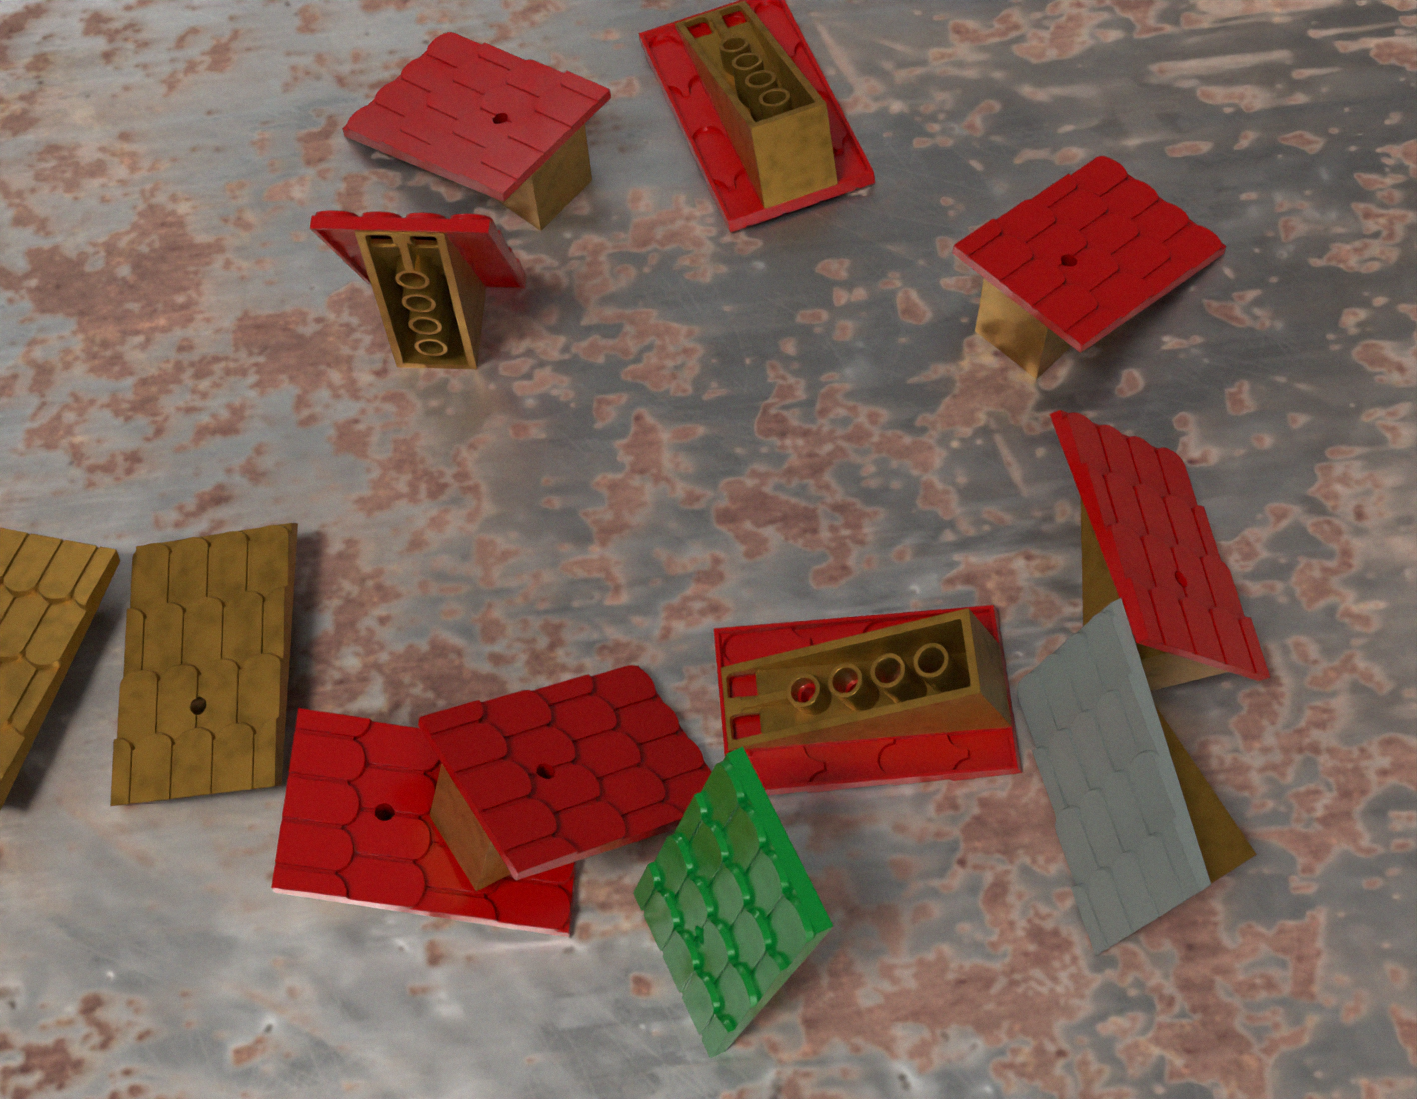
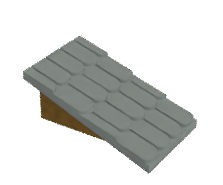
(1123, 788)

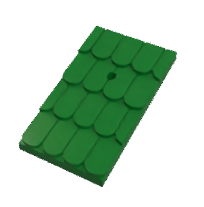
(730, 903)

